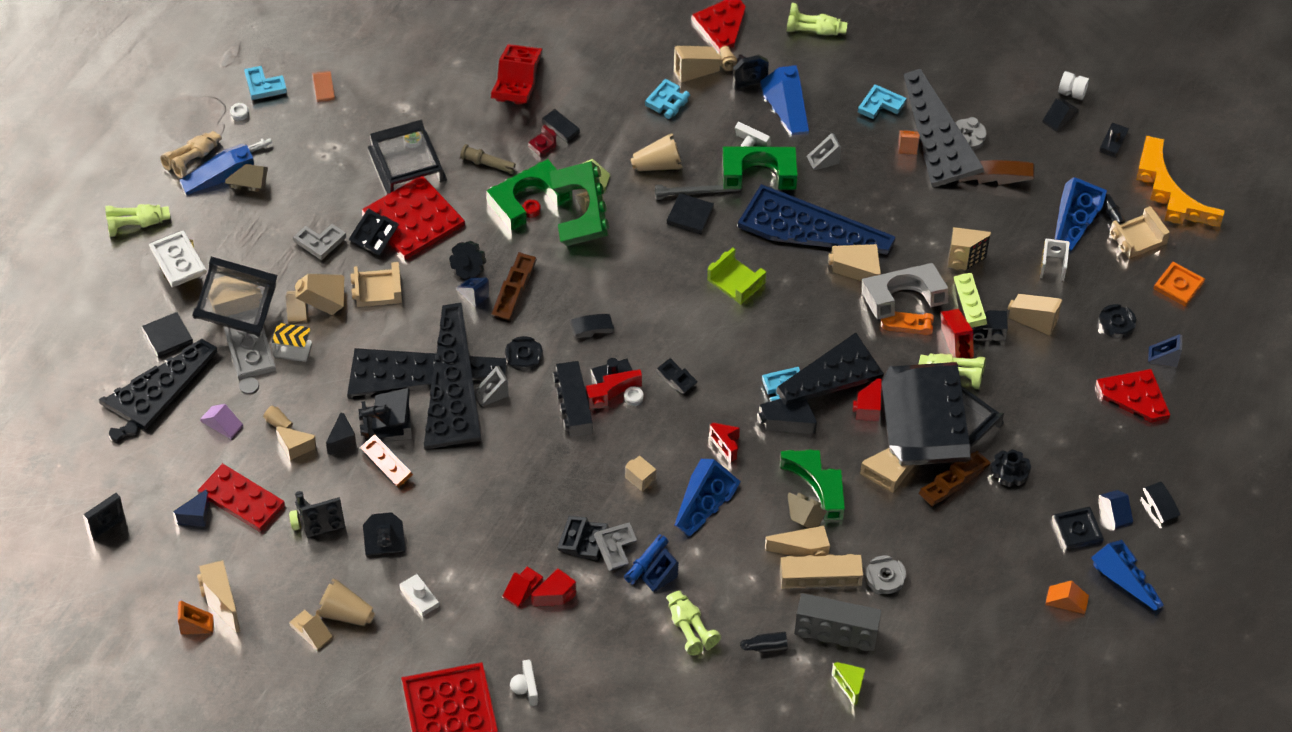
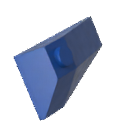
(785, 95)
(217, 169)
(1077, 209)
(706, 492)
(1118, 564)

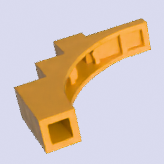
(1166, 191)

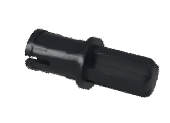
(1113, 210)

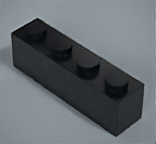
(574, 399)

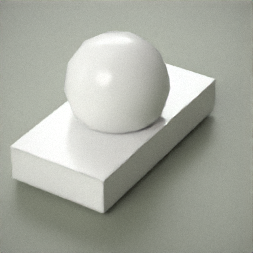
(525, 683)

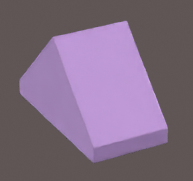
(222, 420)

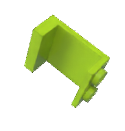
(734, 277)

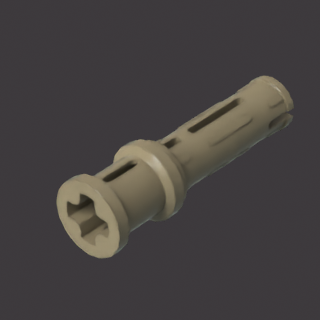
(479, 157)

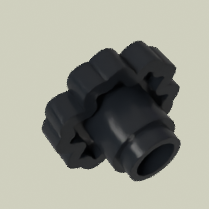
(467, 259)
(1010, 467)

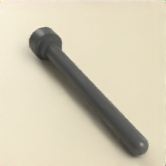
(662, 191)

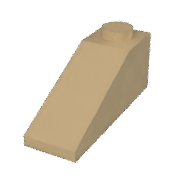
(800, 542)

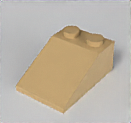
(216, 588)

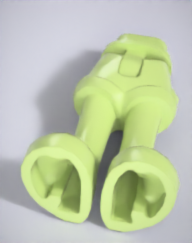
(820, 24)
(141, 215)
(975, 365)
(686, 613)

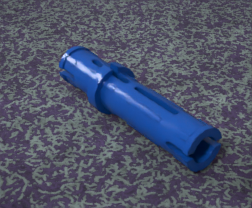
(641, 565)

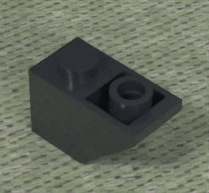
(995, 329)

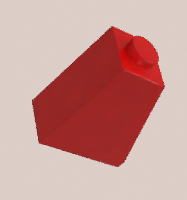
(957, 334)

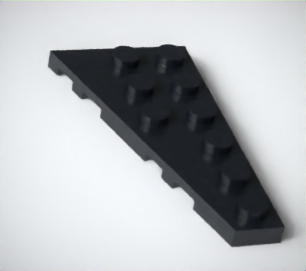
(838, 369)
(157, 387)

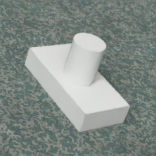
(751, 136)
(419, 595)

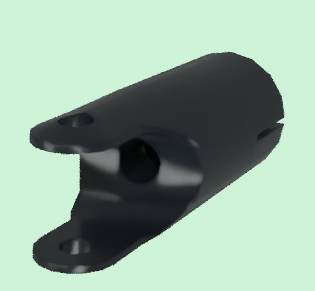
(766, 642)

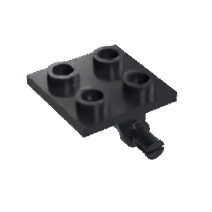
(389, 409)
(320, 516)

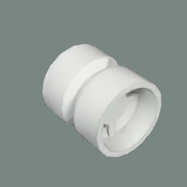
(1073, 85)

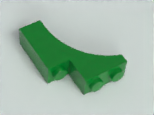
(824, 482)

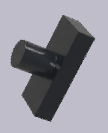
(1113, 140)
(612, 367)

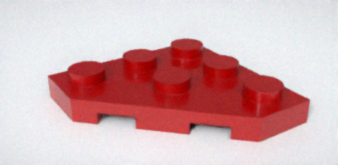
(721, 22)
(1135, 393)

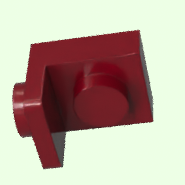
(543, 142)

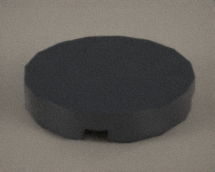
(1117, 321)
(523, 353)

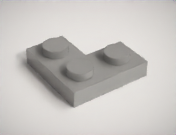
(320, 244)
(611, 542)

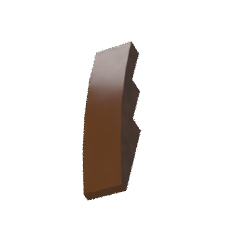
(1004, 172)
(514, 286)
(954, 478)

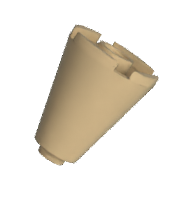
(658, 156)
(344, 605)

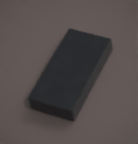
(561, 125)

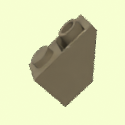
(250, 176)
(805, 512)

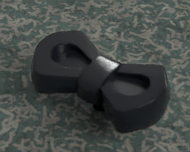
(129, 430)

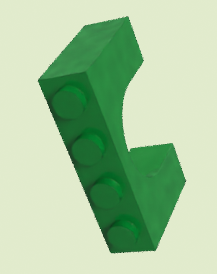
(779, 159)
(503, 200)
(593, 222)

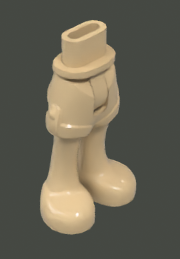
(195, 147)

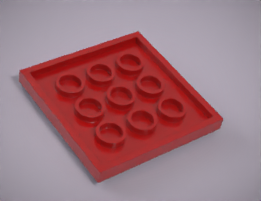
(421, 216)
(450, 700)

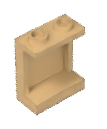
(1140, 233)
(377, 287)

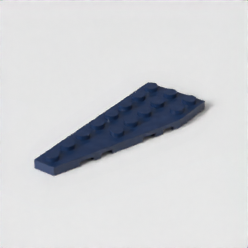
(797, 221)

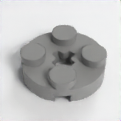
(975, 128)
(885, 585)

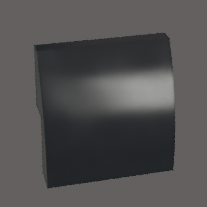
(373, 232)
(579, 538)

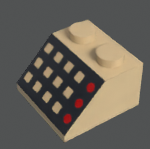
(967, 248)

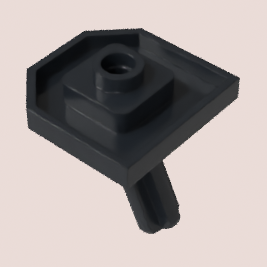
(749, 71)
(383, 534)

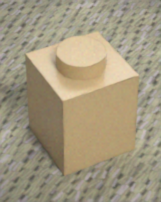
(640, 473)

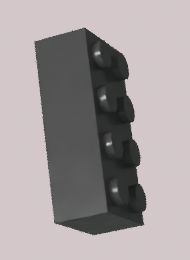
(837, 622)

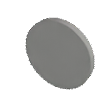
(248, 385)

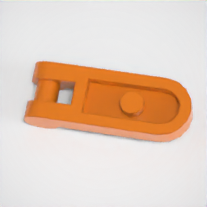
(909, 323)

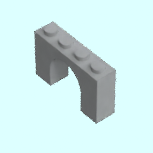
(922, 278)

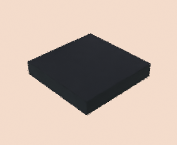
(690, 213)
(167, 334)
(104, 516)
(1077, 528)

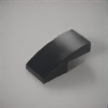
(590, 324)
(675, 376)
(1162, 501)

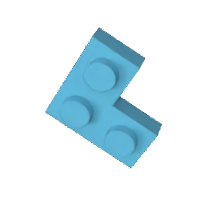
(261, 87)
(881, 98)

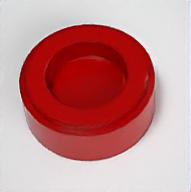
(532, 208)

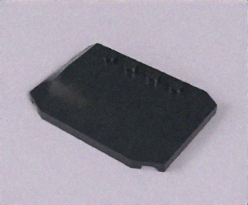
(925, 414)

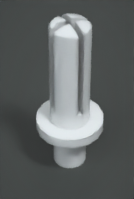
(263, 143)

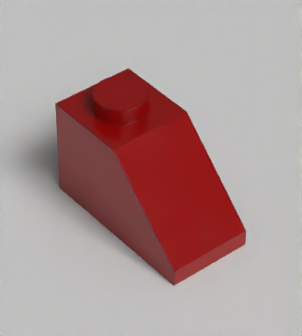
(868, 402)
(554, 590)

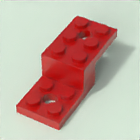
(516, 74)

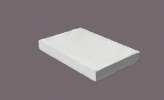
(177, 258)

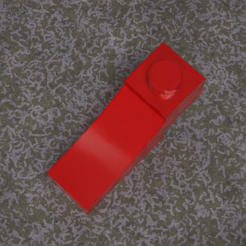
(612, 385)

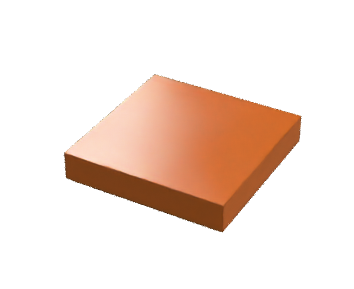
(1179, 284)

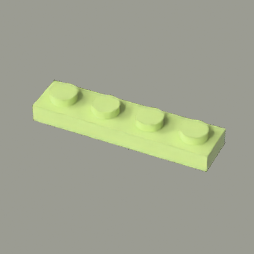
(970, 300)

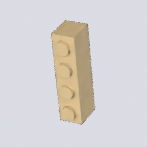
(821, 571)

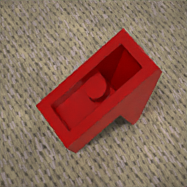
(725, 439)
(522, 586)

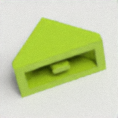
(850, 679)

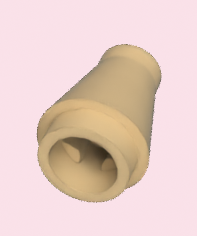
(728, 59)
(277, 418)

